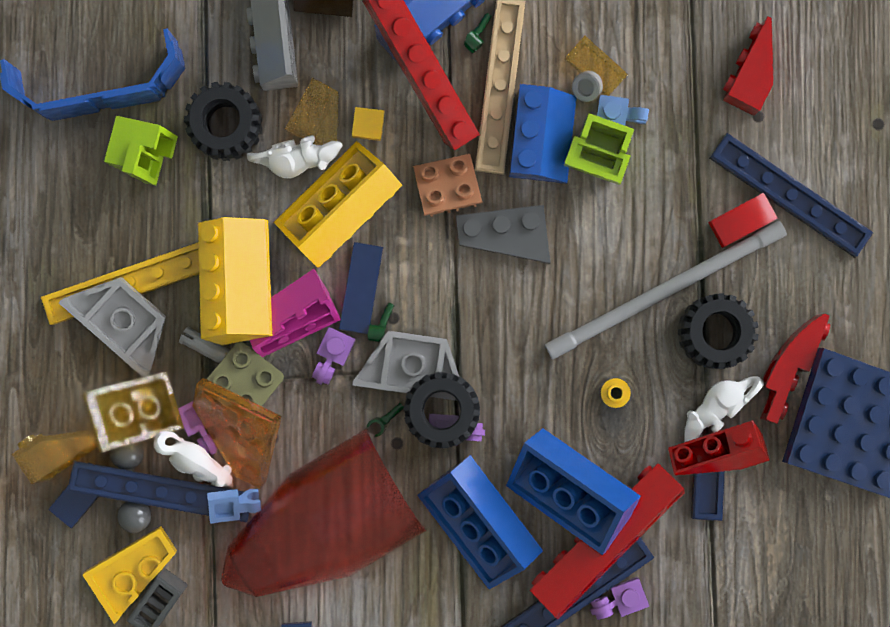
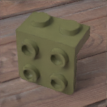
(247, 374)

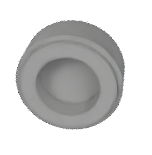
(587, 86)

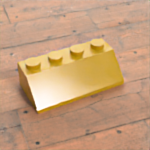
(338, 204)
(234, 280)

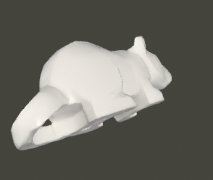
(291, 160)
(721, 400)
(194, 460)

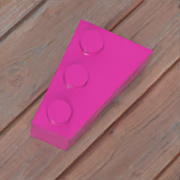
(297, 312)

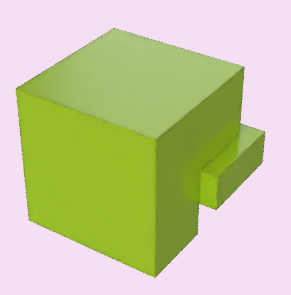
(139, 148)
(601, 149)

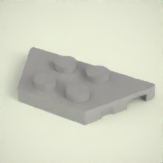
(120, 320)
(404, 360)

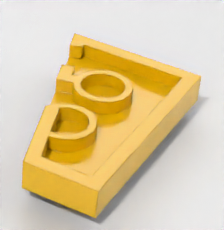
(126, 573)

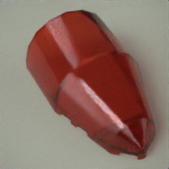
(322, 523)

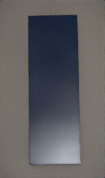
(361, 288)

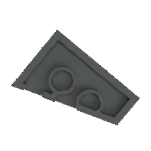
(507, 232)

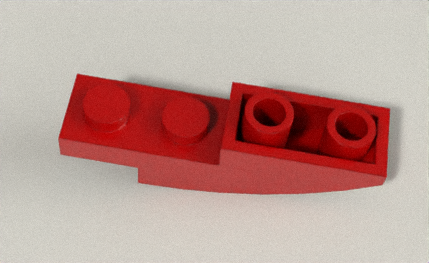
(794, 355)

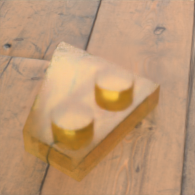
(316, 114)

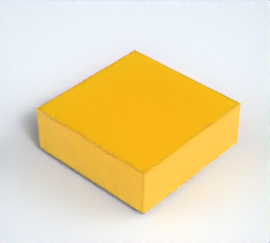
(368, 123)

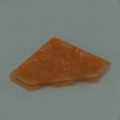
(239, 429)

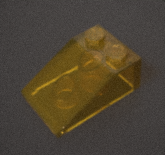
(132, 411)
(49, 455)

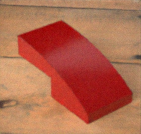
(742, 220)

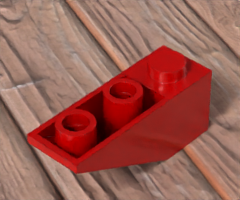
(755, 75)
(720, 451)

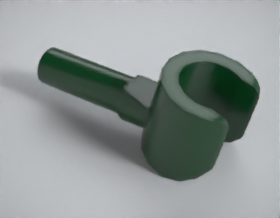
(473, 41)
(377, 332)
(385, 419)

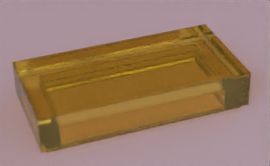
(589, 57)

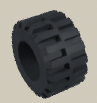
(206, 104)
(742, 326)
(416, 401)

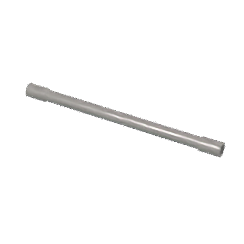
(759, 240)

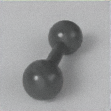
(131, 516)

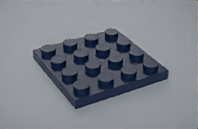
(844, 423)

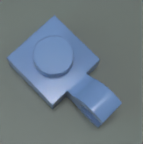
(617, 110)
(227, 505)

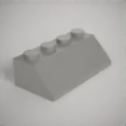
(272, 44)

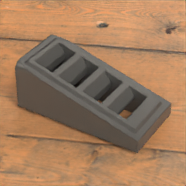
(167, 586)

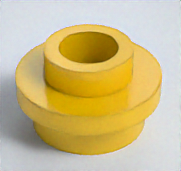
(606, 393)

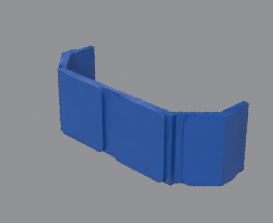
(92, 103)

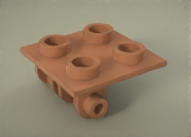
(447, 185)

